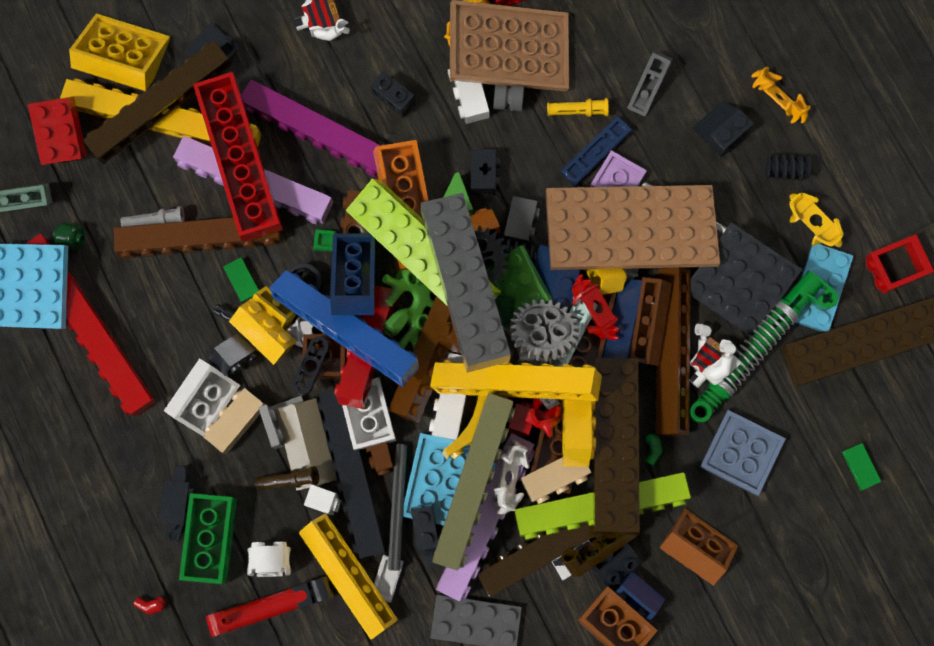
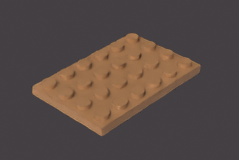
(509, 46)

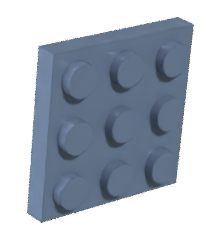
(742, 453)

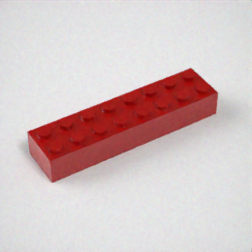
(237, 157)

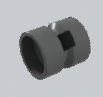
(508, 97)

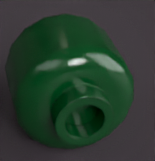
(69, 235)

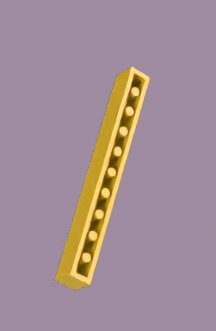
(107, 103)

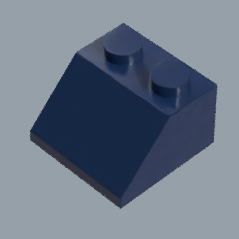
(640, 596)

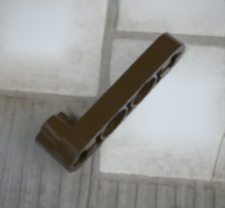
(574, 559)

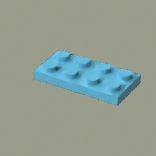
(832, 268)

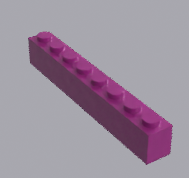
(310, 126)

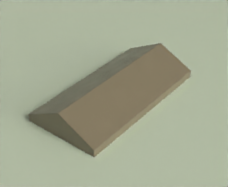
(306, 439)

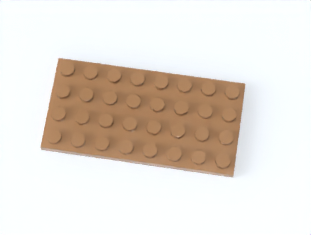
(631, 227)

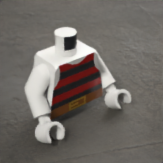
(321, 19)
(713, 359)

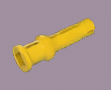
(589, 108)

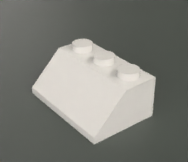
(201, 397)
(371, 424)

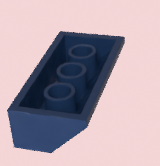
(557, 282)
(626, 313)

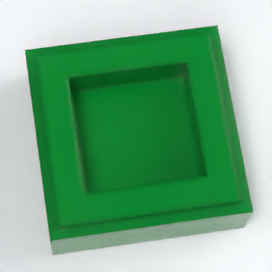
(323, 240)

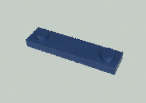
(596, 151)

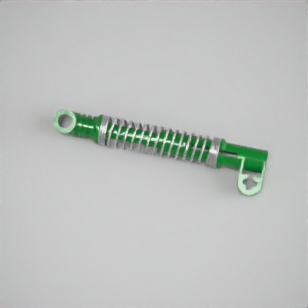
(765, 338)

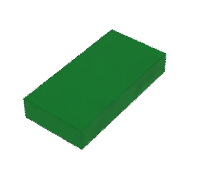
(241, 279)
(861, 466)

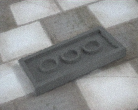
(475, 622)

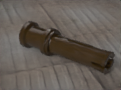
(295, 478)

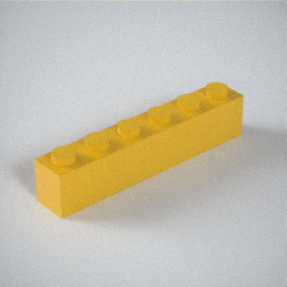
(348, 576)

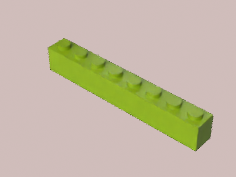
(579, 509)

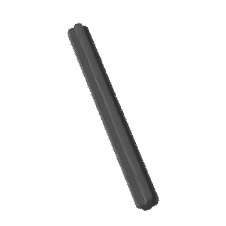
(397, 507)

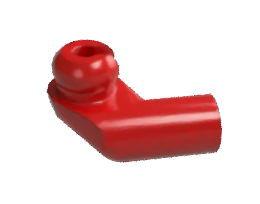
(150, 607)

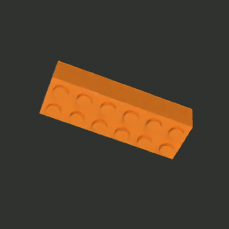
(402, 172)

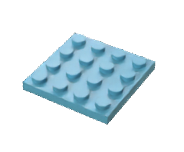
(33, 285)
(433, 477)

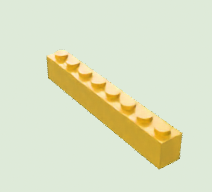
(518, 381)

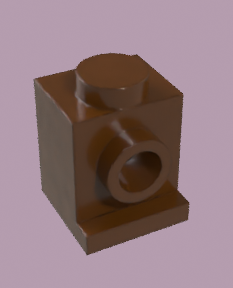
(380, 458)

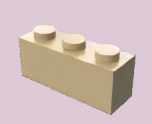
(233, 421)
(551, 479)

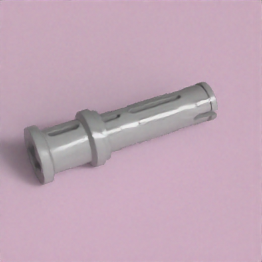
(160, 217)

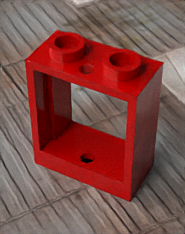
(916, 255)

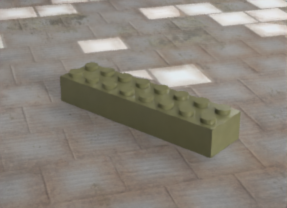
(472, 482)

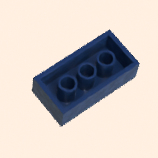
(353, 274)

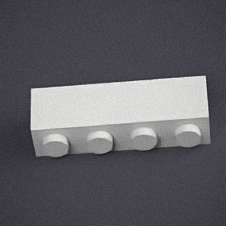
(449, 411)

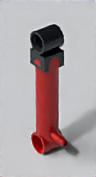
(270, 606)

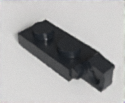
(425, 531)

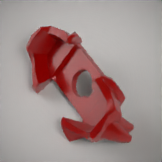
(605, 321)
(544, 420)

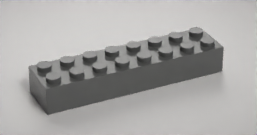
(465, 282)

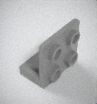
(271, 422)

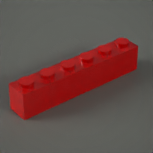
(357, 373)

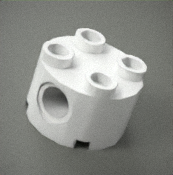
(269, 560)

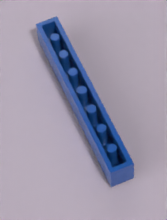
(345, 329)

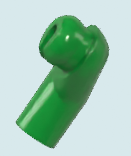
(656, 448)

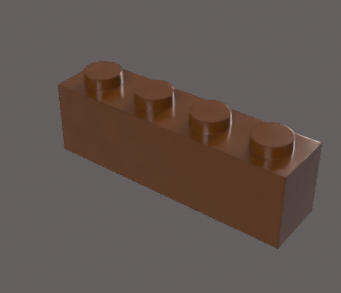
(650, 321)

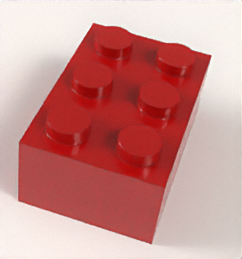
(57, 130)

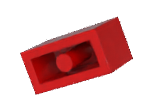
(518, 424)

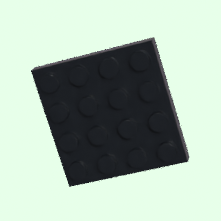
(746, 281)

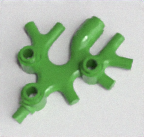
(411, 316)

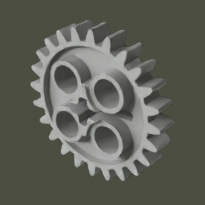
(557, 329)

